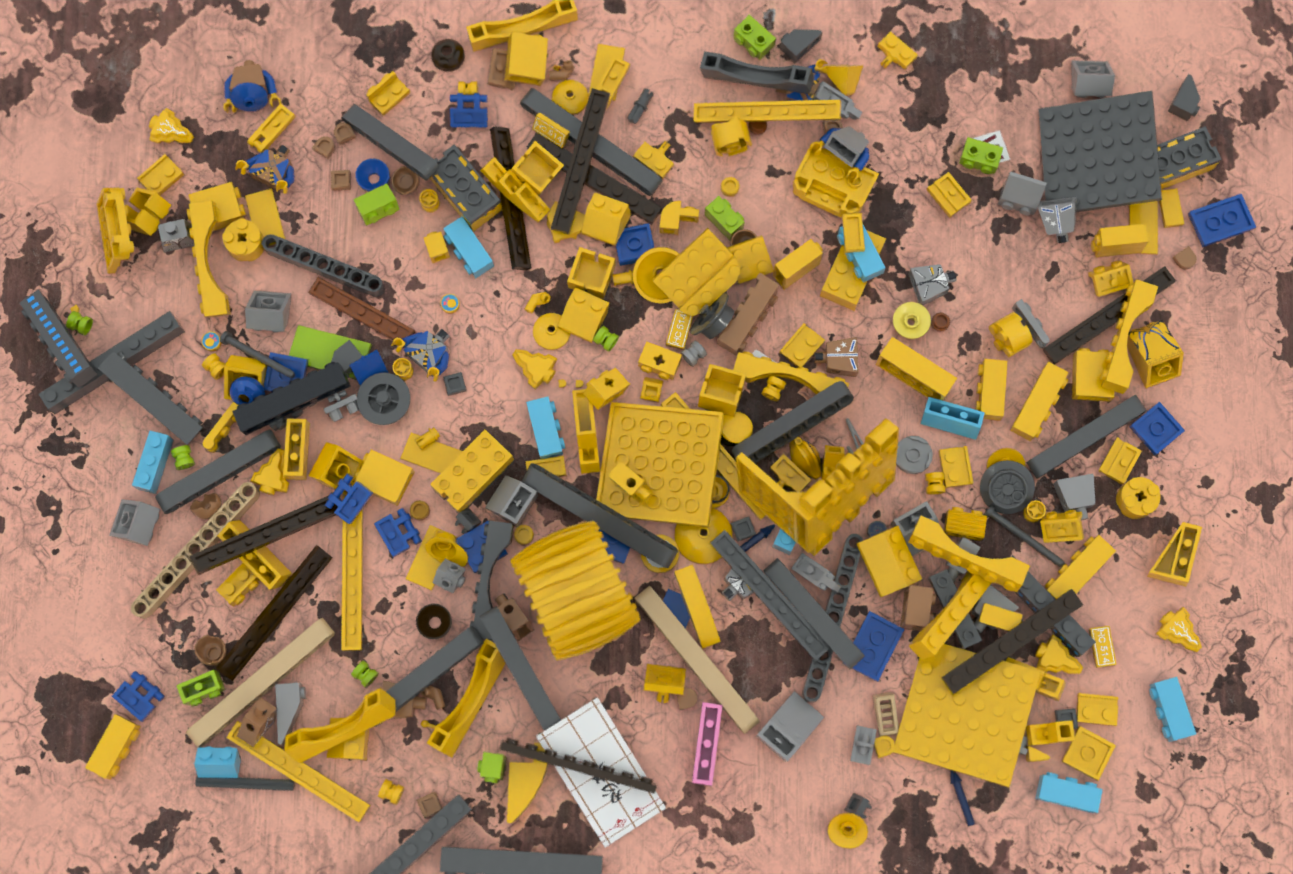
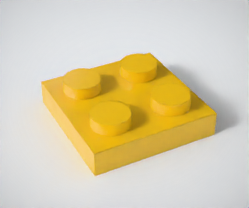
(752, 258)
(1088, 753)

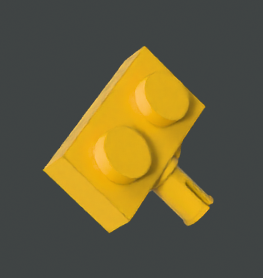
(896, 51)
(654, 158)
(790, 474)

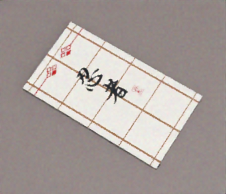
(606, 804)

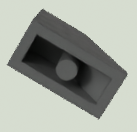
(799, 42)
(1186, 100)

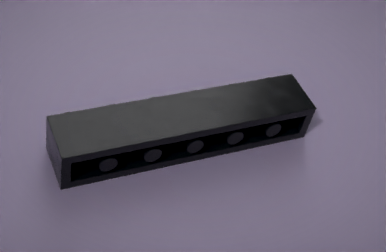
(291, 398)

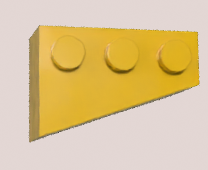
(1178, 556)

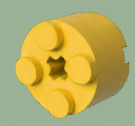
(730, 137)
(239, 231)
(1010, 334)
(1147, 492)

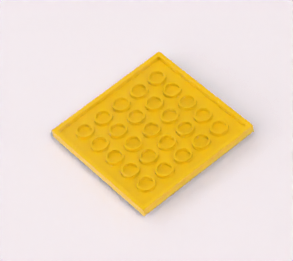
(669, 451)
(976, 727)

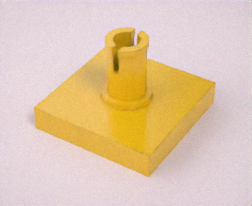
(664, 681)

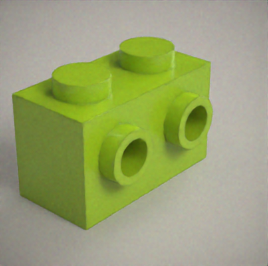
(754, 37)
(980, 156)
(376, 204)
(724, 218)
(201, 687)
(492, 767)

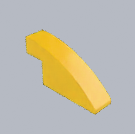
(586, 433)
(697, 606)
(523, 785)

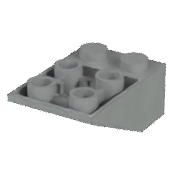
(790, 726)

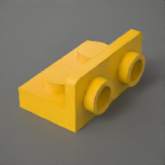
(387, 93)
(1111, 278)
(1062, 526)
(238, 585)

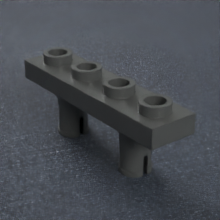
(945, 590)

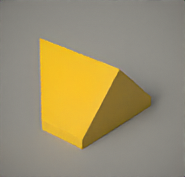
(845, 77)

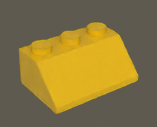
(889, 561)

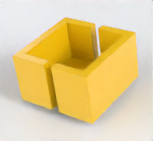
(538, 168)
(151, 208)
(591, 275)
(723, 390)

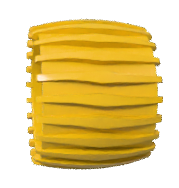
(575, 590)

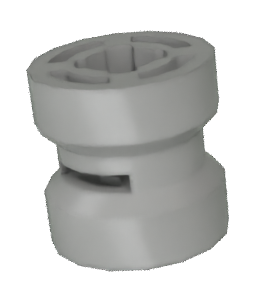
(693, 353)

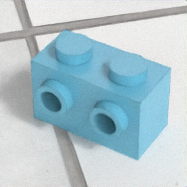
(217, 762)

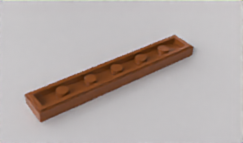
(359, 310)

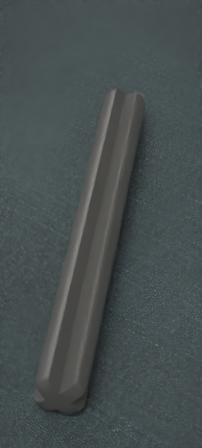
(246, 783)

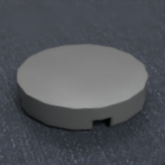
(913, 455)

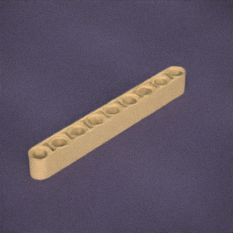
(198, 540)
(697, 660)
(260, 683)

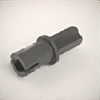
(640, 106)

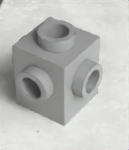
(449, 576)

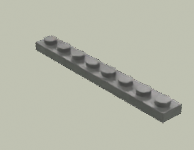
(770, 595)

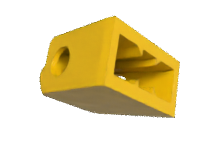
(624, 476)

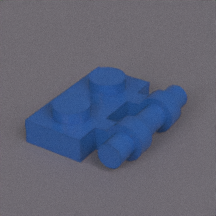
(468, 116)
(353, 501)
(392, 535)
(133, 700)

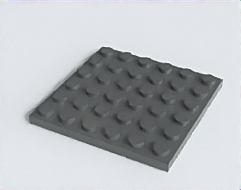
(1101, 152)

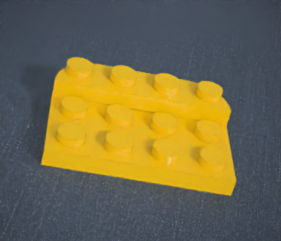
(824, 183)
(114, 227)
(699, 274)

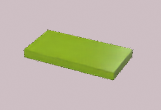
(320, 346)

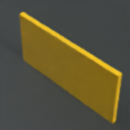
(603, 57)
(264, 213)
(1146, 214)
(433, 457)
(424, 565)

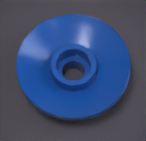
(249, 97)

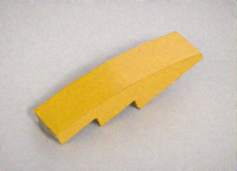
(513, 189)

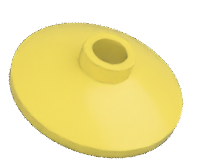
(915, 312)

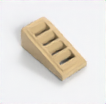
(877, 706)

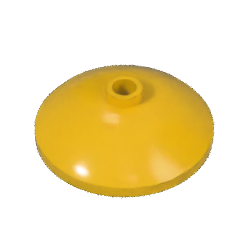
(646, 270)
(698, 547)

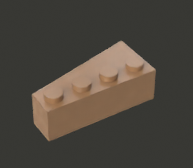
(748, 315)

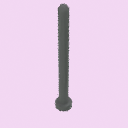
(227, 338)
(1022, 535)

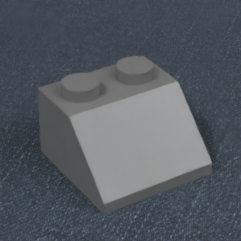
(1092, 78)
(1021, 193)
(268, 311)
(135, 522)

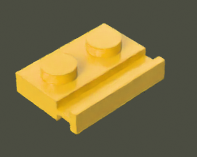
(160, 175)
(949, 194)
(802, 346)
(1119, 461)
(956, 467)
(1097, 709)

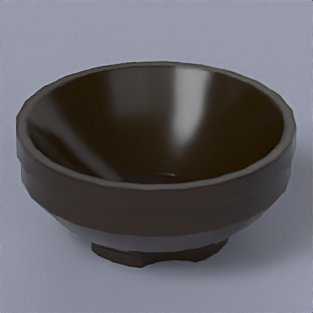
(450, 62)
(429, 612)

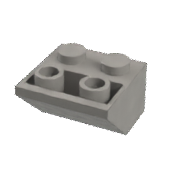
(512, 500)
(908, 521)

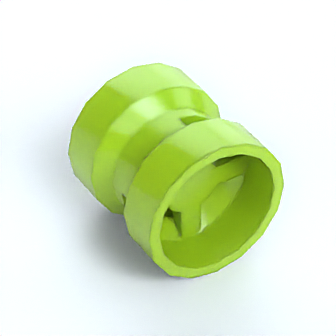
(79, 323)
(606, 338)
(182, 457)
(364, 674)

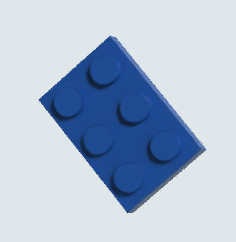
(1222, 220)
(877, 642)

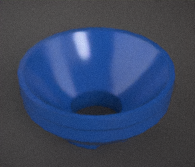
(371, 167)
(246, 386)

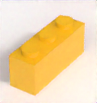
(992, 388)
(296, 449)
(113, 747)

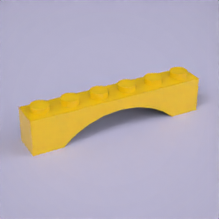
(496, 32)
(203, 220)
(763, 367)
(1119, 370)
(1005, 572)
(942, 626)
(453, 728)
(309, 742)

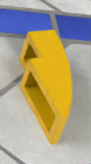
(1047, 685)

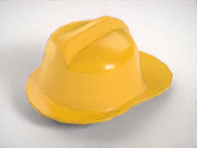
(444, 546)

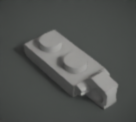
(826, 92)
(815, 573)

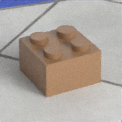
(917, 607)

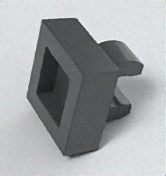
(468, 520)
(857, 805)

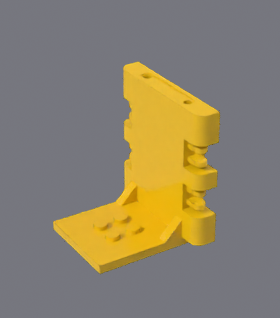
(819, 511)

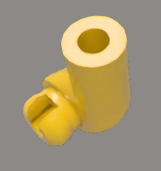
(535, 300)

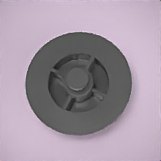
(713, 319)
(383, 398)
(1007, 487)

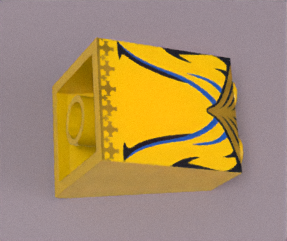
(1155, 353)

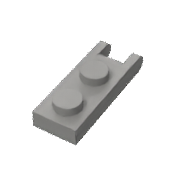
(1034, 324)

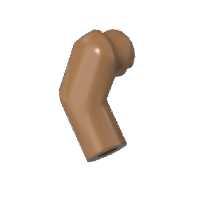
(564, 72)
(434, 694)

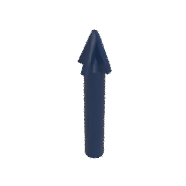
(764, 533)
(955, 780)

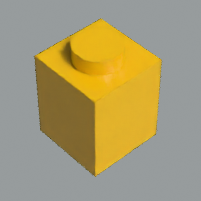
(436, 246)

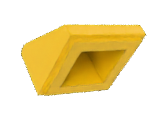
(651, 389)
(1035, 755)

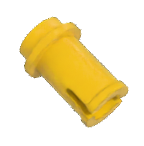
(623, 278)
(427, 438)

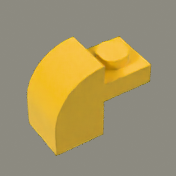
(673, 214)
(831, 456)
(1050, 733)

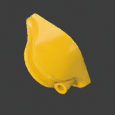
(805, 457)

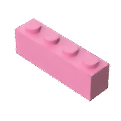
(707, 744)

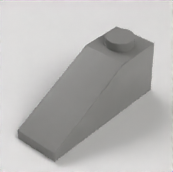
(288, 705)

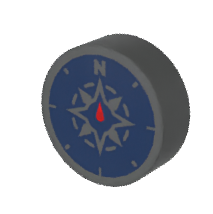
(875, 528)

